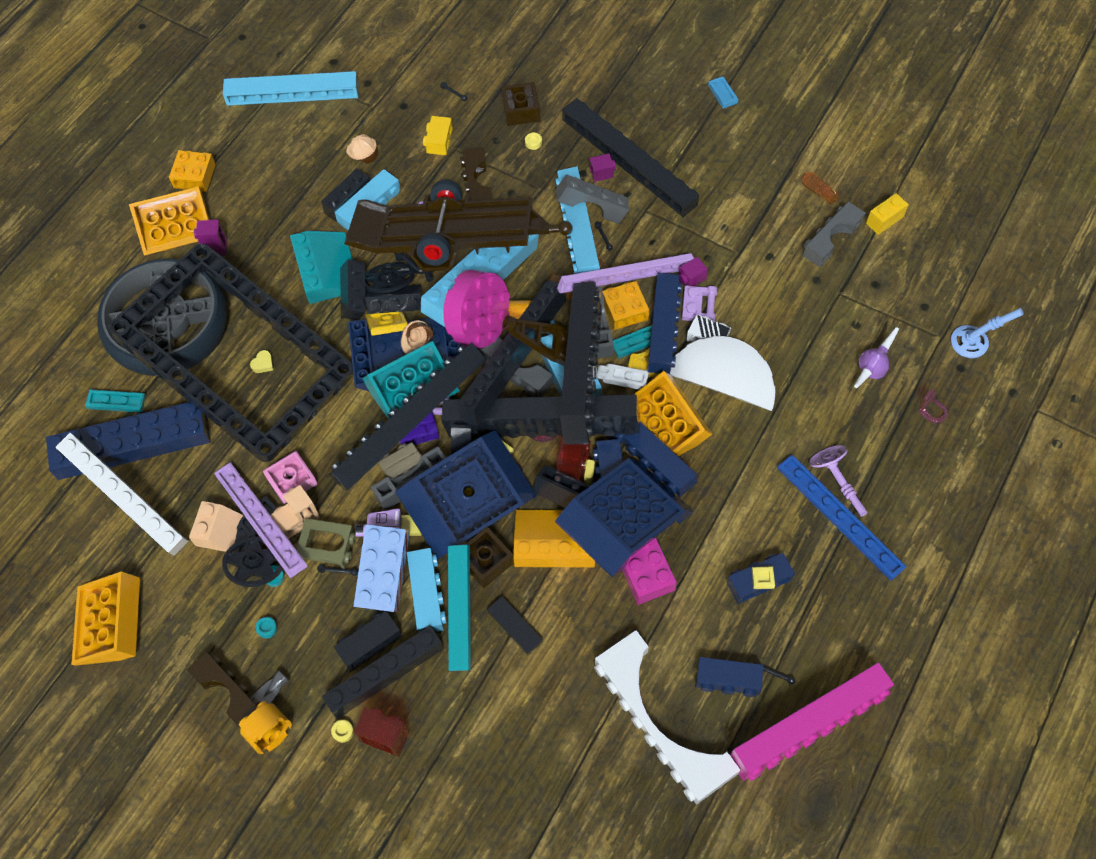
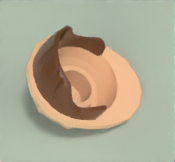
(363, 149)
(415, 336)

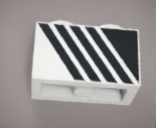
(705, 328)

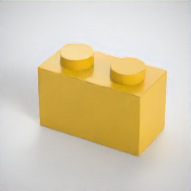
(438, 135)
(887, 214)

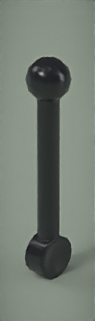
(444, 86)
(598, 225)
(321, 569)
(791, 680)

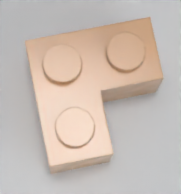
(292, 515)

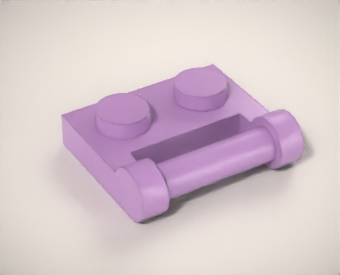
(693, 302)

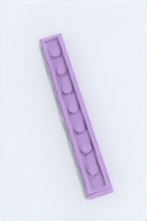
(625, 272)
(261, 520)

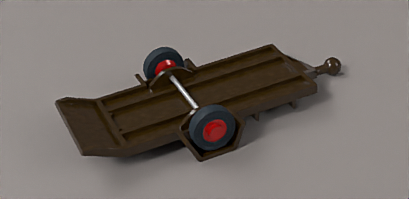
(446, 224)

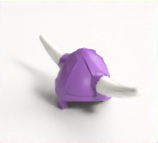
(874, 361)

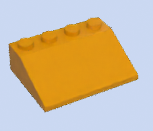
(169, 220)
(671, 415)
(545, 544)
(106, 620)

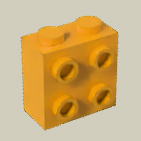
(192, 170)
(625, 305)

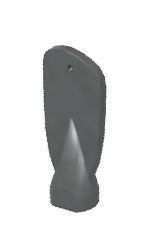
(271, 689)

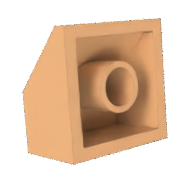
(215, 527)

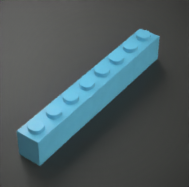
(290, 88)
(581, 237)

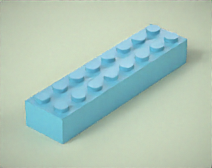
(491, 260)

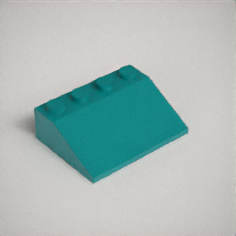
(319, 262)
(401, 377)

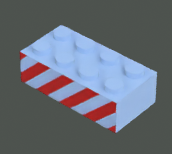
(381, 568)

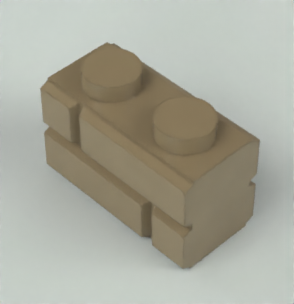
(400, 462)

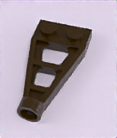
(557, 354)

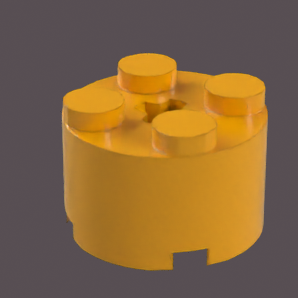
(265, 727)

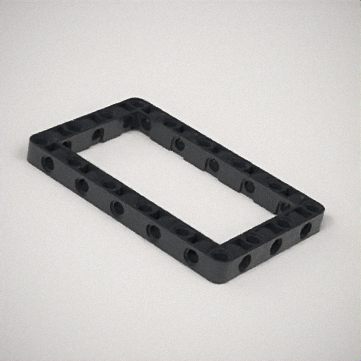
(196, 391)

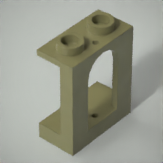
(338, 557)

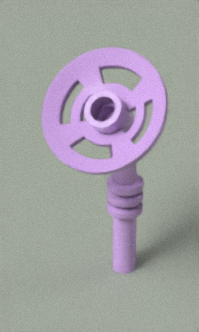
(831, 462)

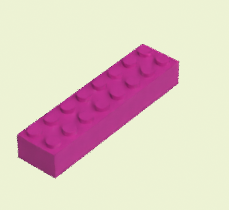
(811, 721)

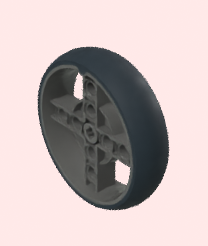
(170, 320)

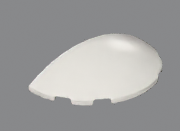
(728, 368)

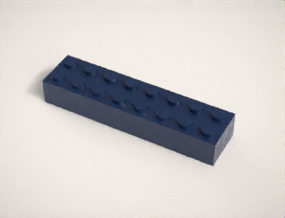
(133, 438)

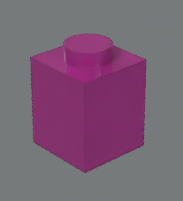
(602, 167)
(693, 272)

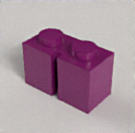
(211, 234)

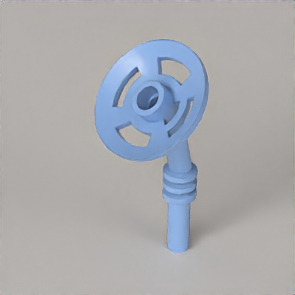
(973, 335)

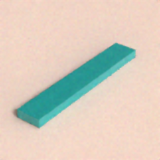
(459, 608)

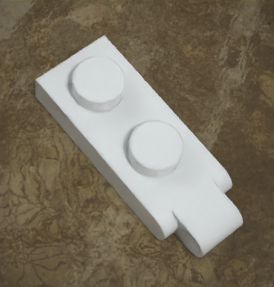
(623, 376)

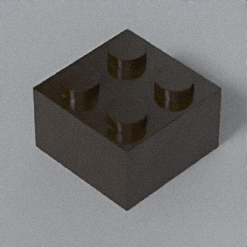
(521, 103)
(488, 557)

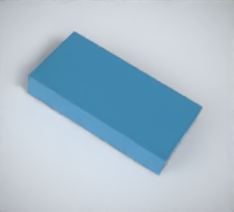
(723, 92)

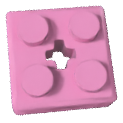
(289, 466)

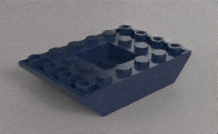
(438, 501)

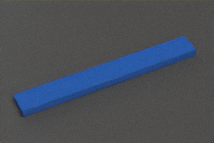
(841, 517)

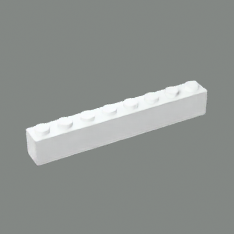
(122, 494)

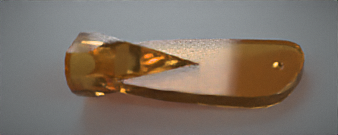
(819, 187)

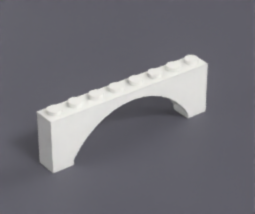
(697, 772)

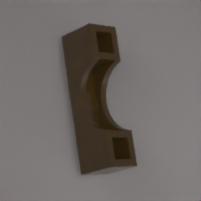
(474, 165)
(210, 674)

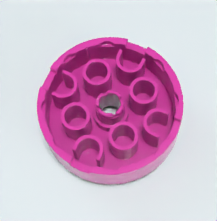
(476, 308)

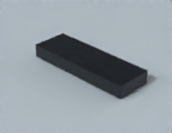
(514, 625)

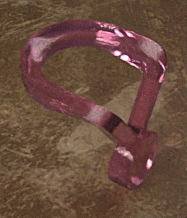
(929, 397)

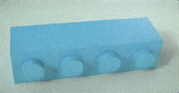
(379, 190)
(425, 590)

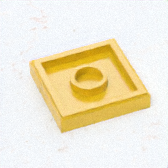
(386, 322)

